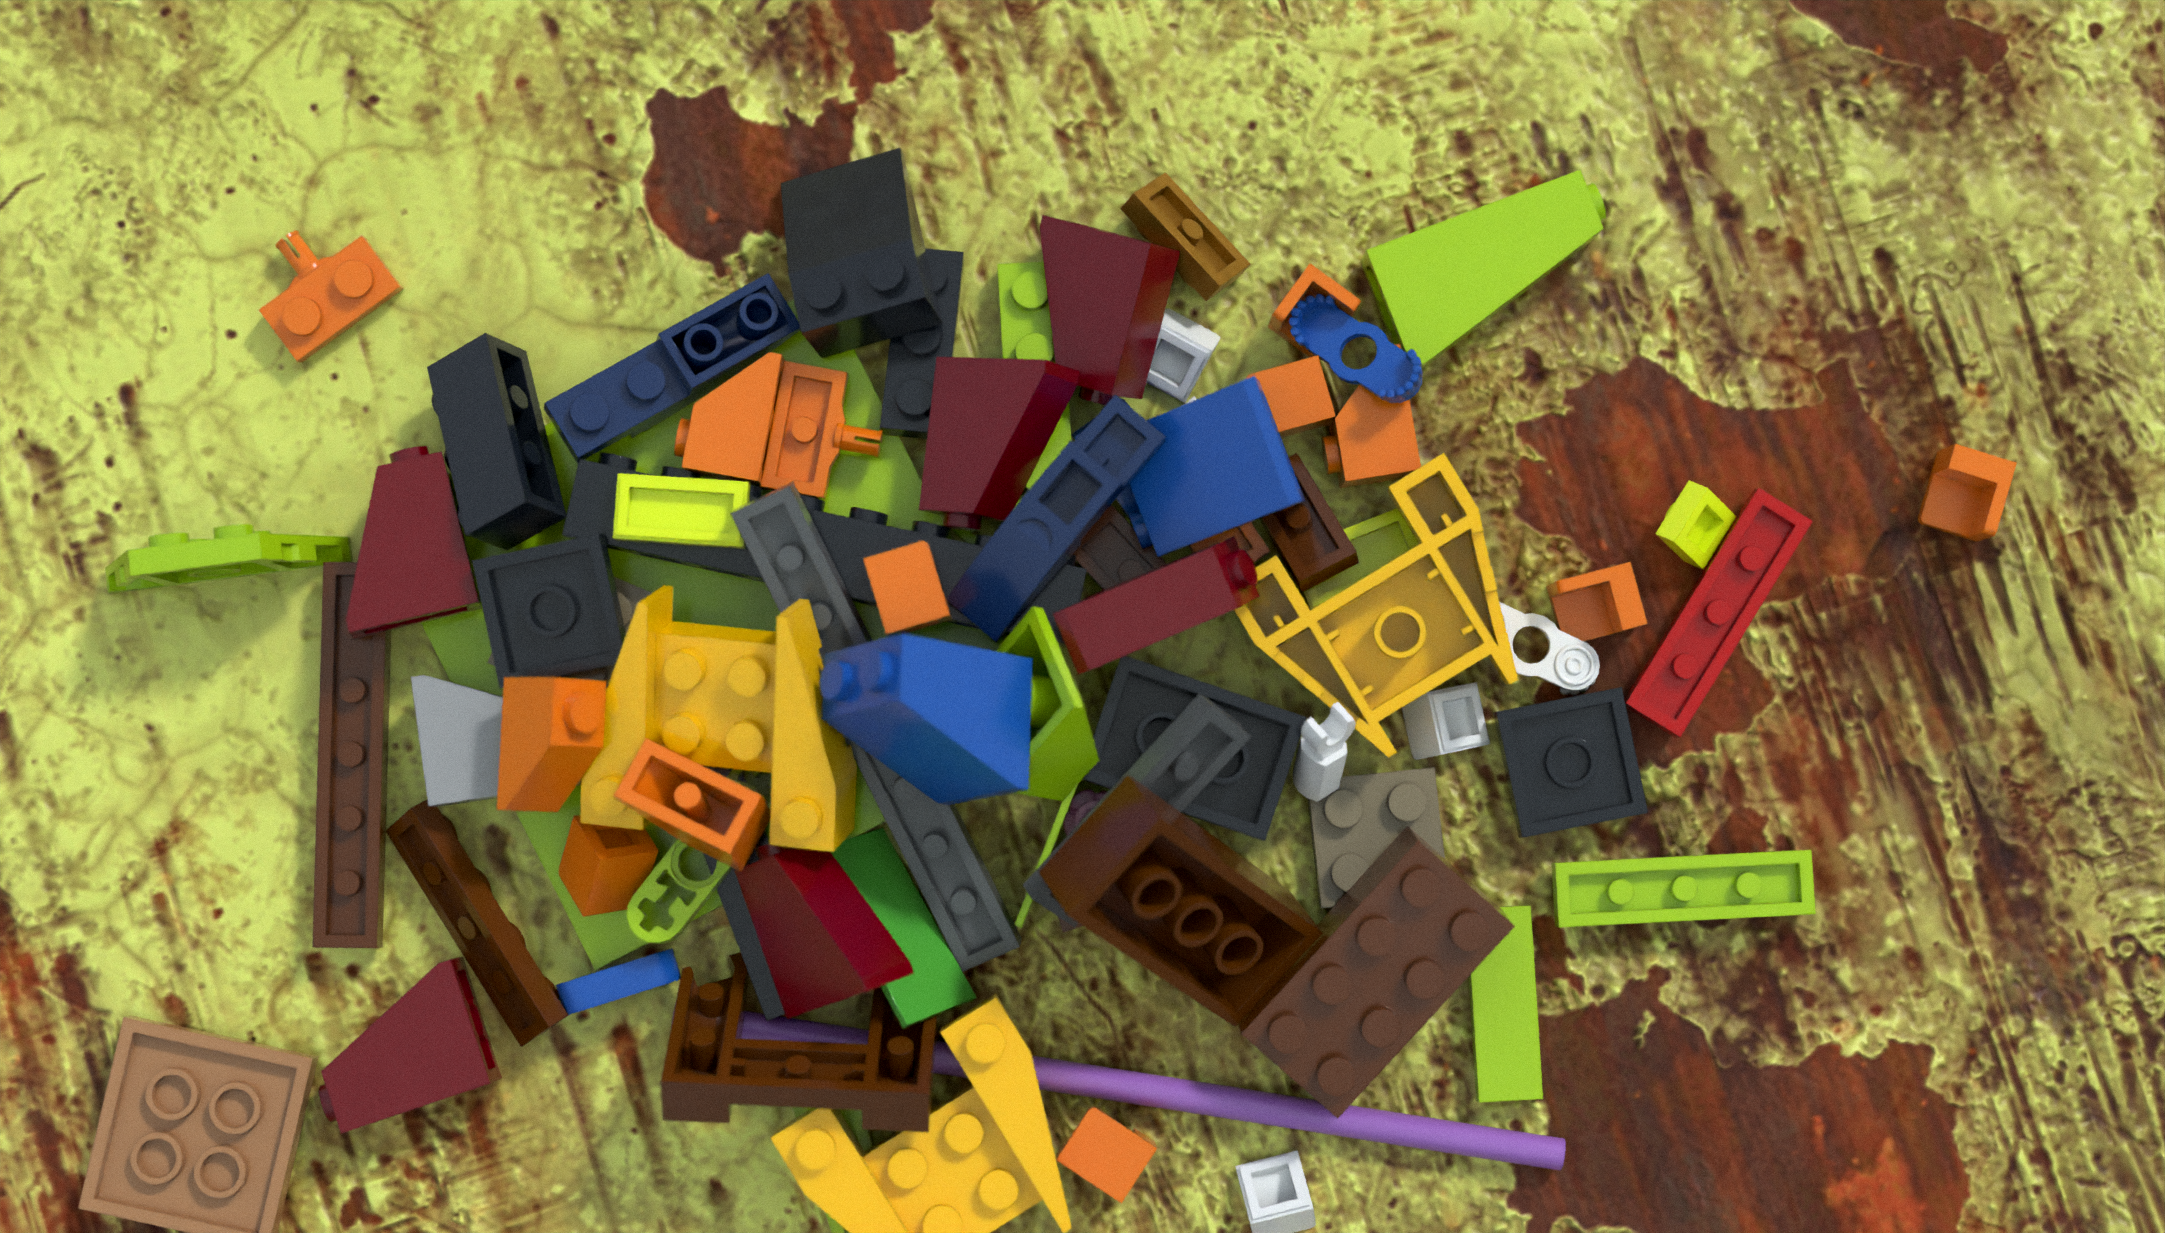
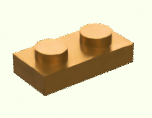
(1174, 221)

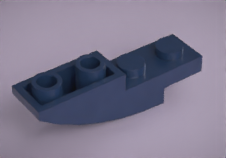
(674, 369)
(1054, 517)

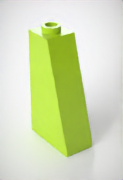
(1468, 268)

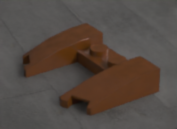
(714, 1067)

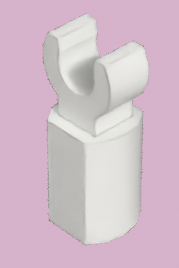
(1322, 754)

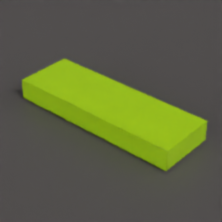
(1507, 1017)

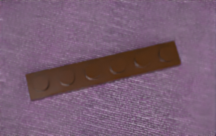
(350, 774)

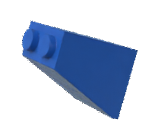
(1213, 471)
(935, 713)

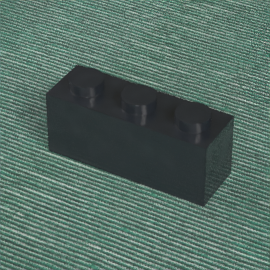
(495, 442)

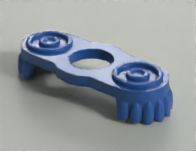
(1327, 329)

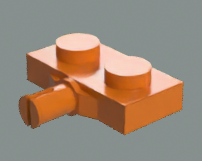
(327, 294)
(811, 430)

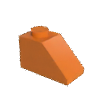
(733, 425)
(1371, 441)
(547, 739)
(694, 804)

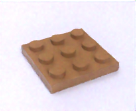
(197, 1130)

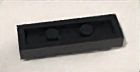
(914, 354)

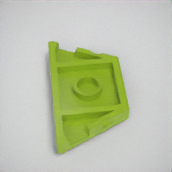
(231, 554)

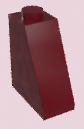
(1105, 305)
(988, 434)
(411, 549)
(1157, 604)
(816, 929)
(413, 1054)

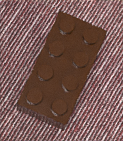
(1179, 901)
(1375, 972)

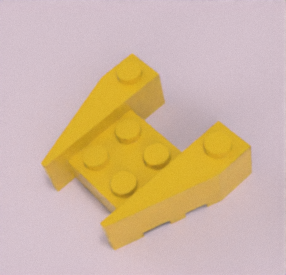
(1400, 624)
(727, 704)
(972, 1170)

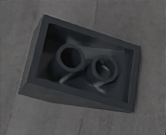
(857, 255)

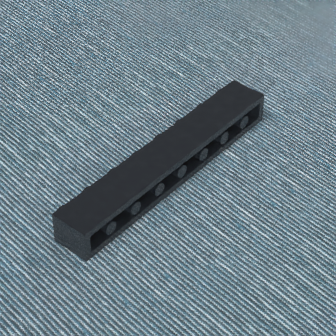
(846, 539)

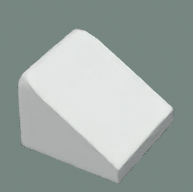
(1180, 355)
(1445, 721)
(1276, 1194)

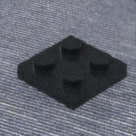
(551, 608)
(1570, 762)

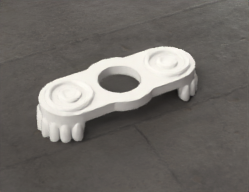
(1568, 662)

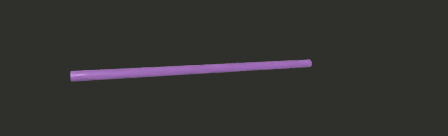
(1223, 1101)

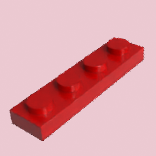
(1717, 612)

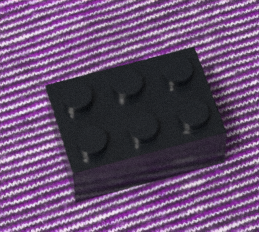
(1150, 698)

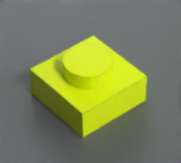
(1696, 524)

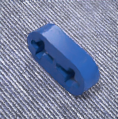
(619, 981)

